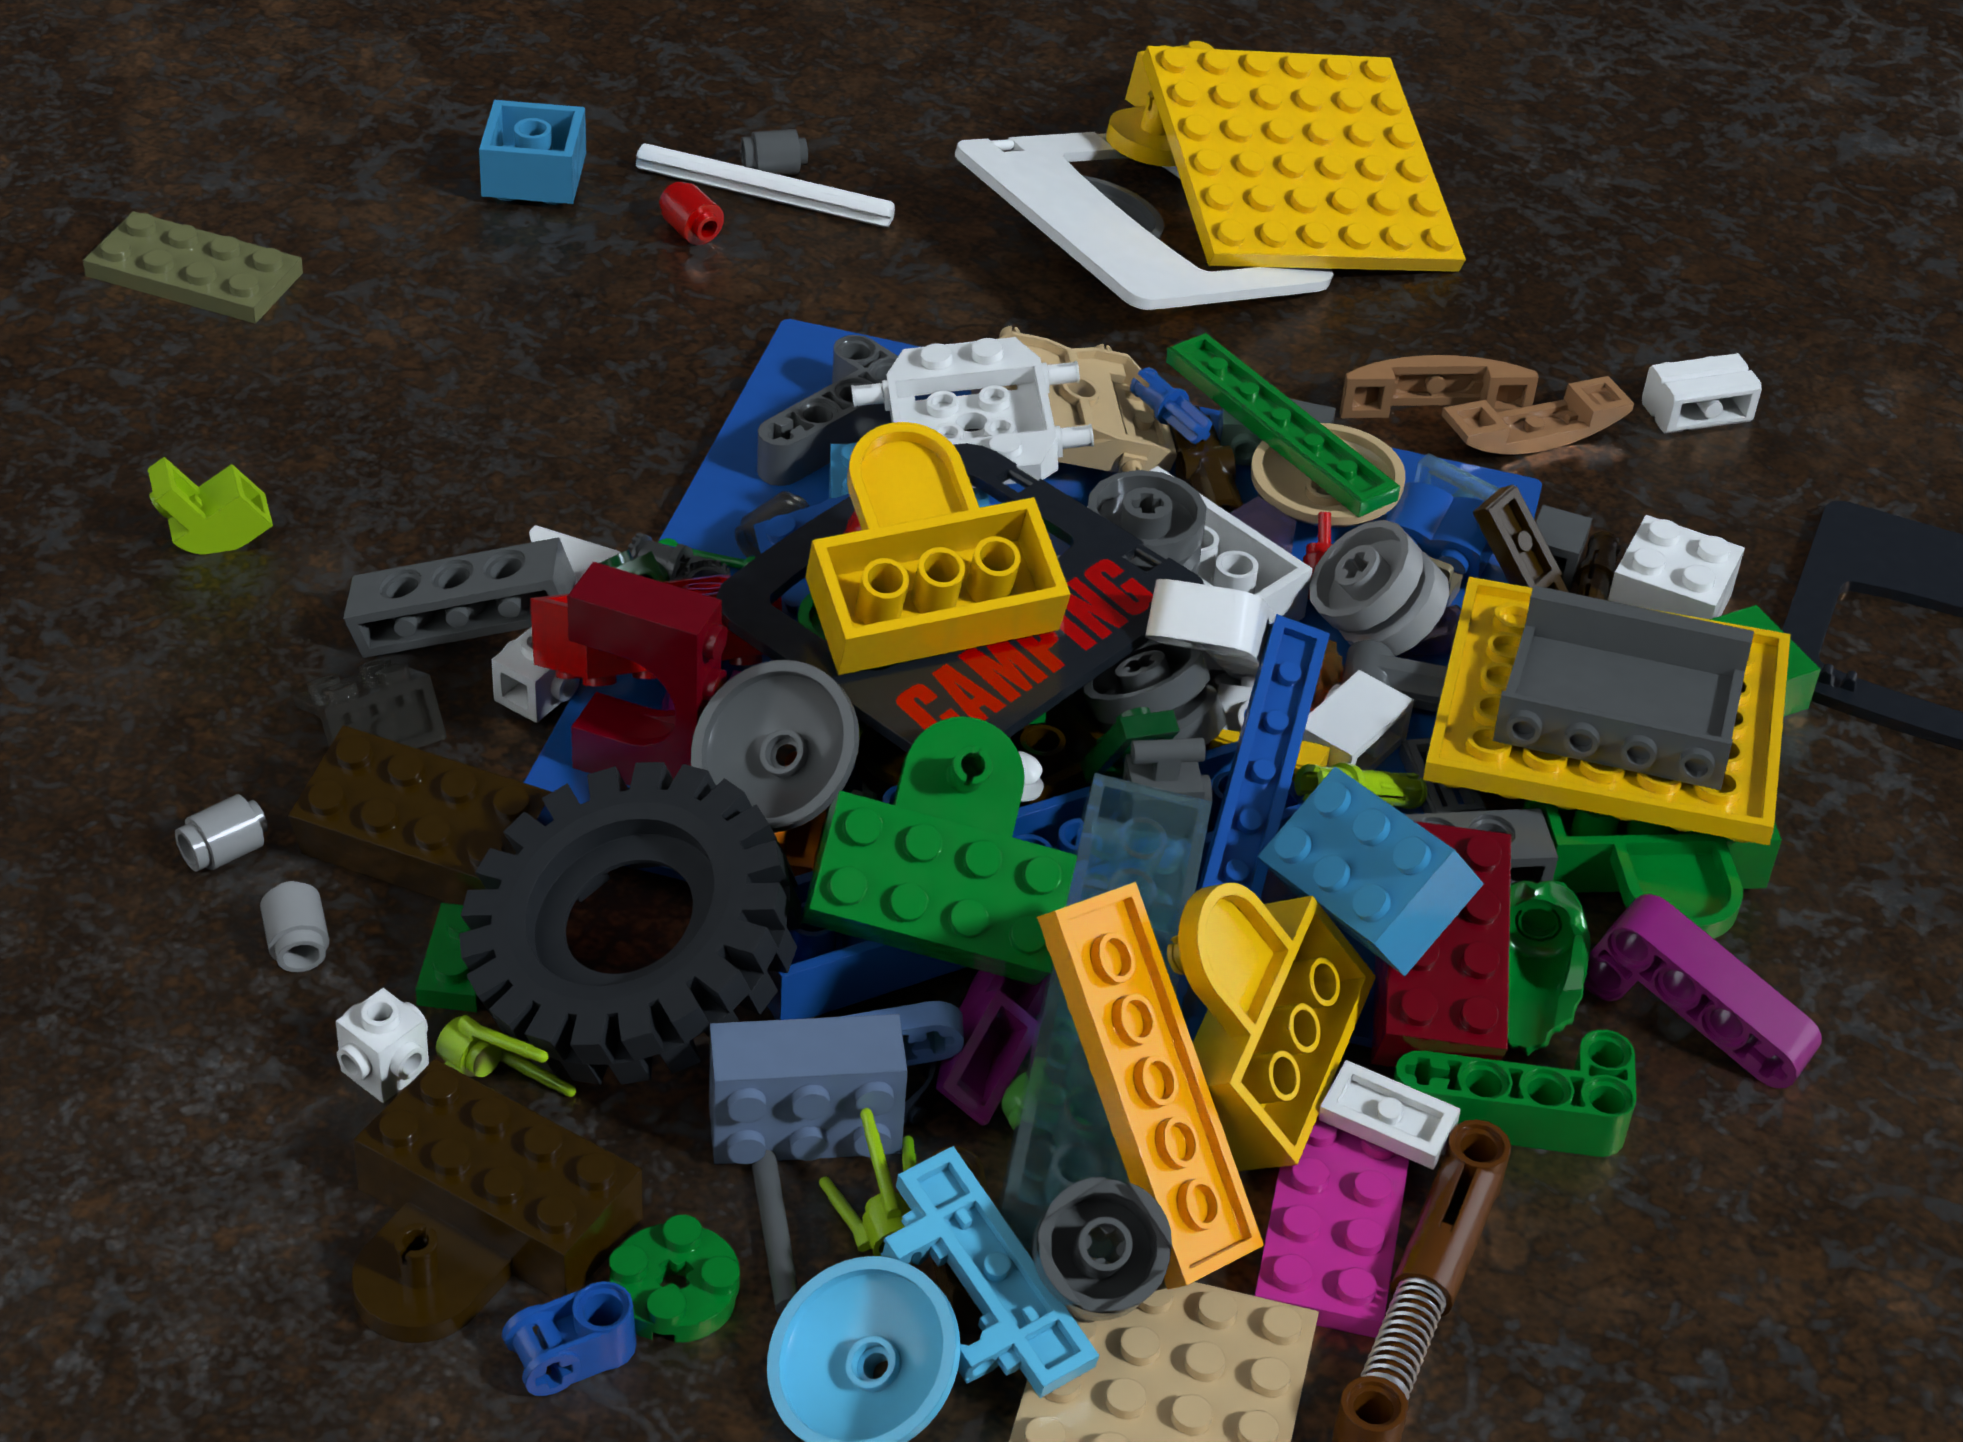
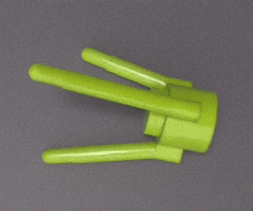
(479, 1049)
(883, 1210)

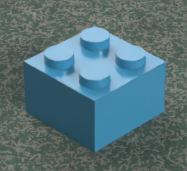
(532, 152)

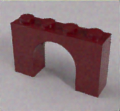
(669, 634)

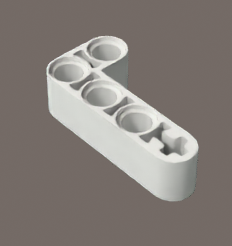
(1211, 619)

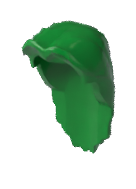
(1545, 961)

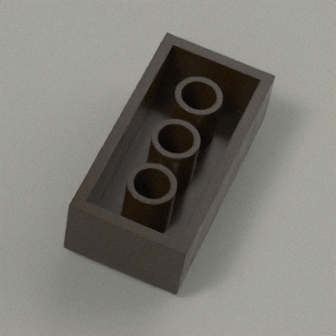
(408, 814)

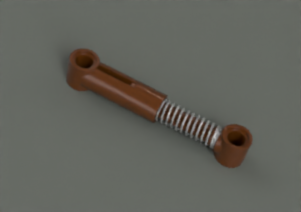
(1426, 1282)

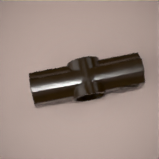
(1208, 468)

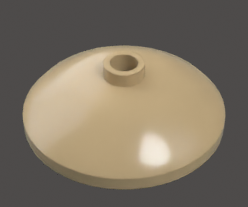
(1302, 498)

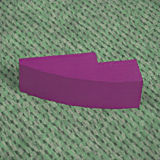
(997, 1036)

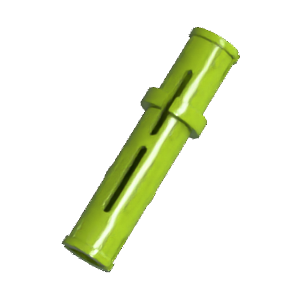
(1395, 788)

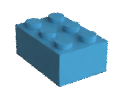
(1371, 870)

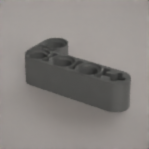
(801, 435)

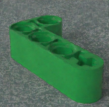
(1538, 1105)

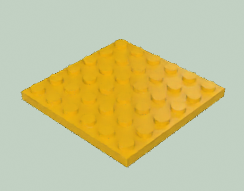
(1301, 160)
(1467, 757)

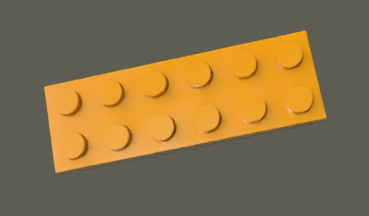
(1151, 1078)

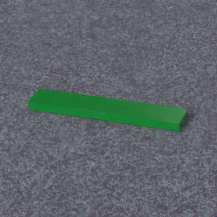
(1283, 425)

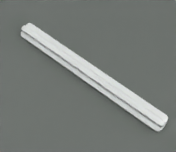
(765, 185)

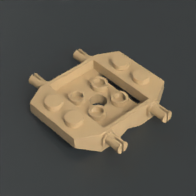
(1122, 424)

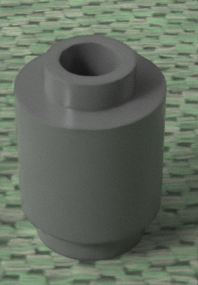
(774, 151)

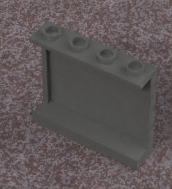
(1625, 687)

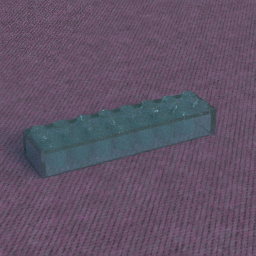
(1061, 1124)

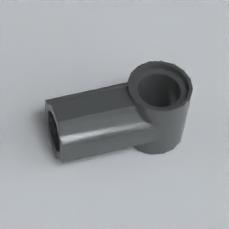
(1413, 678)

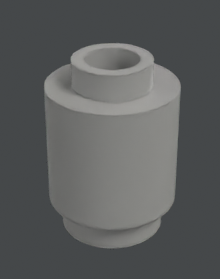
(221, 833)
(295, 926)

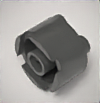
(1106, 1211)

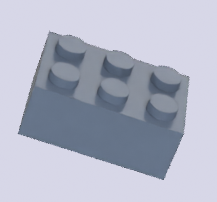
(803, 1087)

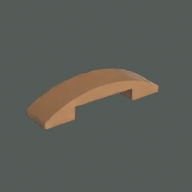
(1435, 381)
(1541, 427)

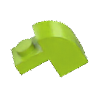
(211, 517)

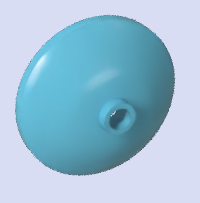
(839, 1333)

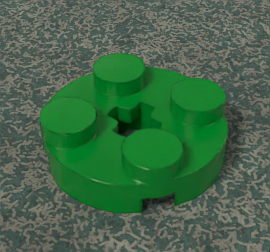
(682, 1250)

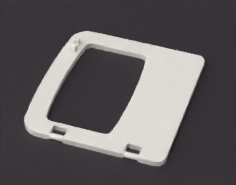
(1105, 239)

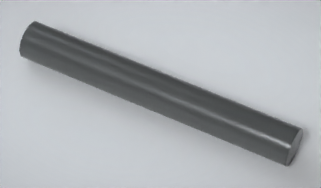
(775, 1230)

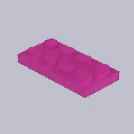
(1335, 1231)

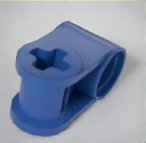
(573, 1337)

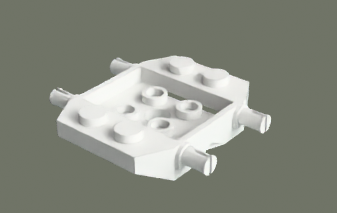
(1009, 421)

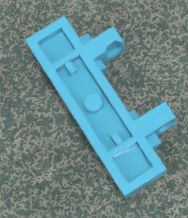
(1020, 1318)

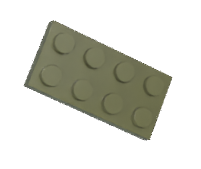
(193, 267)

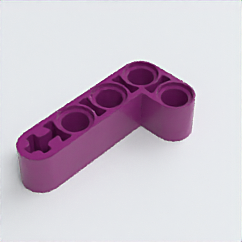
(1705, 987)

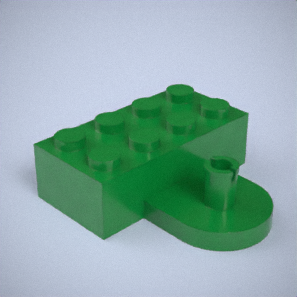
(942, 859)
(1689, 869)

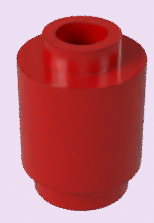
(691, 213)

